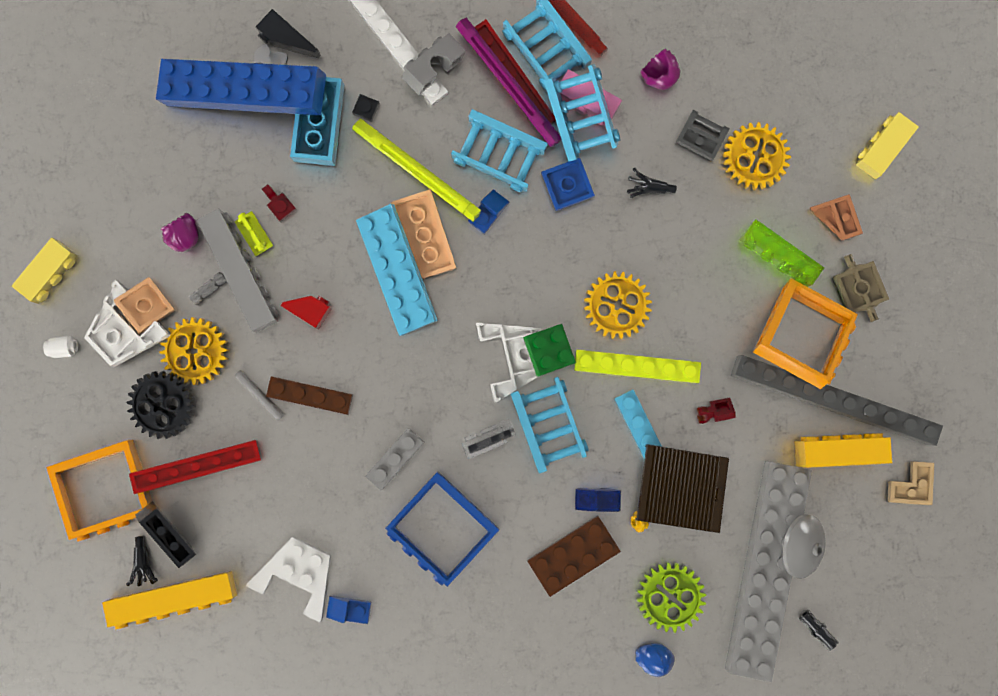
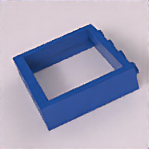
(424, 561)

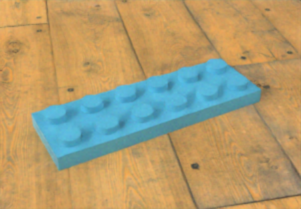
(396, 270)

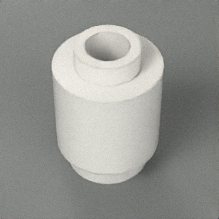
(60, 347)

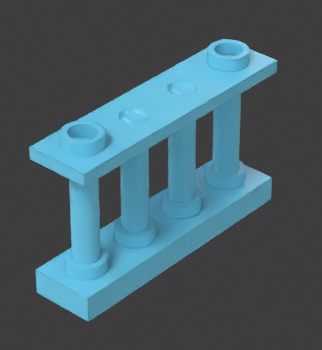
(555, 25)
(562, 107)
(498, 130)
(536, 440)

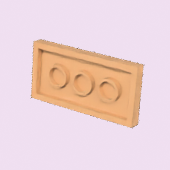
(425, 234)

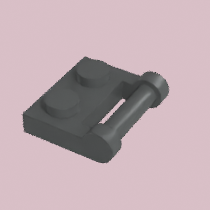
(700, 141)

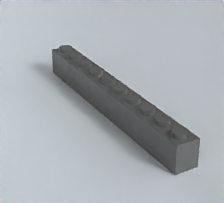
(837, 401)

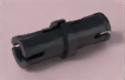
(818, 630)

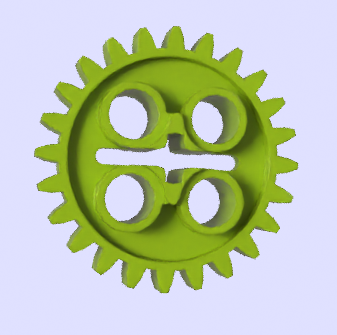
(683, 582)

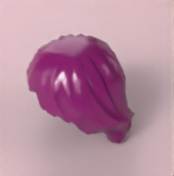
(662, 70)
(181, 234)

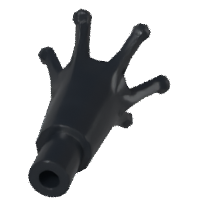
(649, 185)
(141, 564)

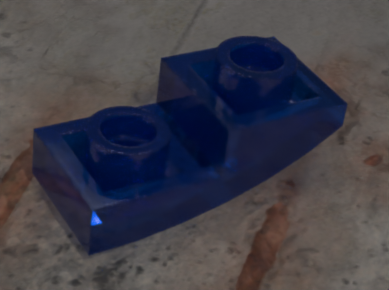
(598, 500)

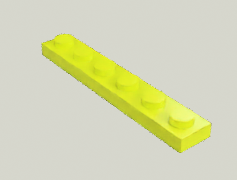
(637, 366)

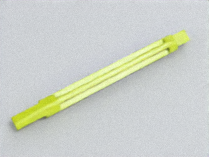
(416, 169)

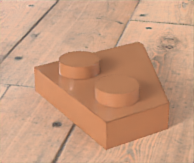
(839, 217)

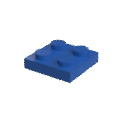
(567, 184)

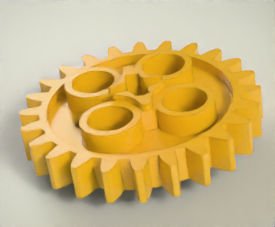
(774, 162)
(610, 322)
(213, 350)

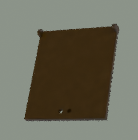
(681, 488)

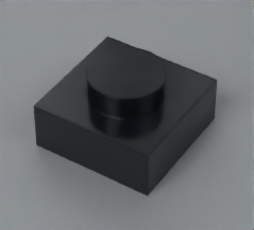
(365, 107)

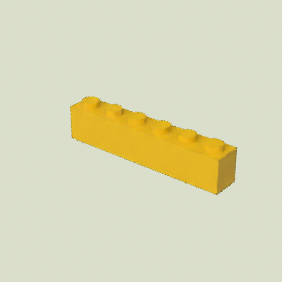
(169, 599)

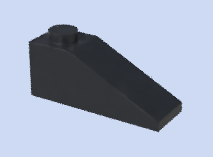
(284, 36)

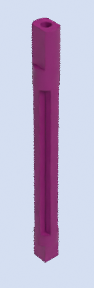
(509, 83)

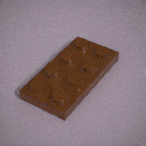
(573, 556)

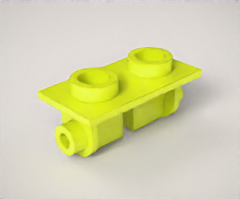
(253, 233)

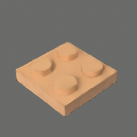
(143, 305)

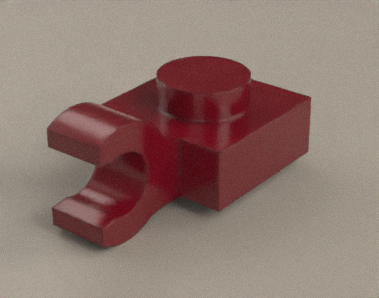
(279, 204)
(718, 409)

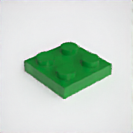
(549, 350)

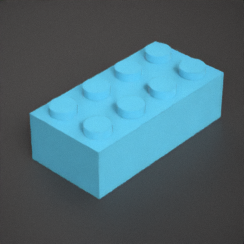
(317, 135)

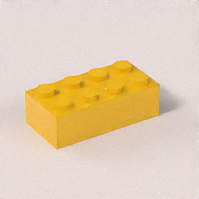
(843, 452)

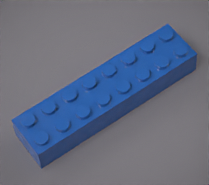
(241, 86)

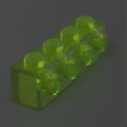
(781, 253)

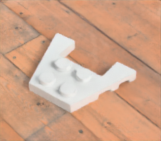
(115, 336)
(516, 353)
(300, 566)

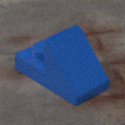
(490, 208)
(348, 609)

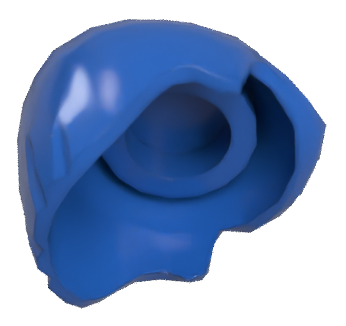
(655, 659)

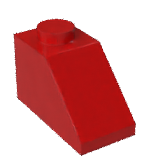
(309, 309)

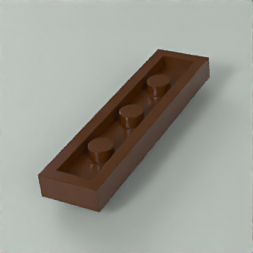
(309, 395)

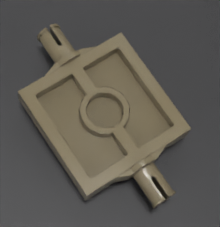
(861, 287)

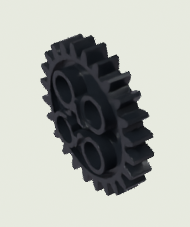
(170, 389)

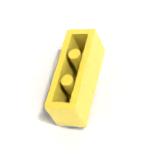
(886, 145)
(45, 271)

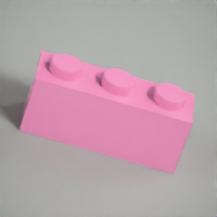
(587, 89)

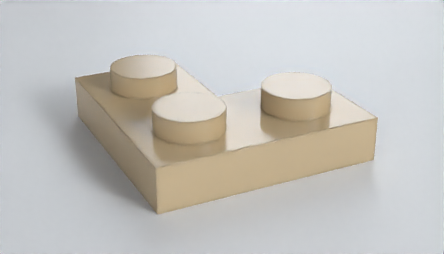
(919, 488)

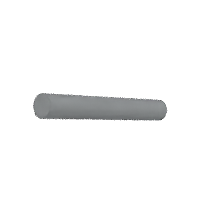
(259, 395)

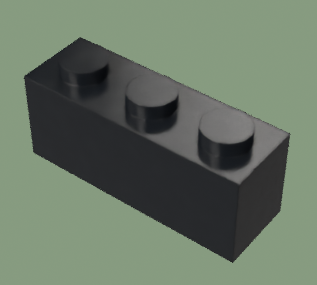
(165, 534)

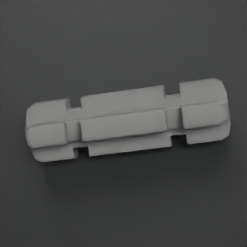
(207, 288)

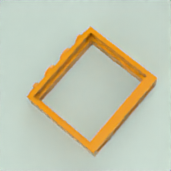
(821, 304)
(54, 471)

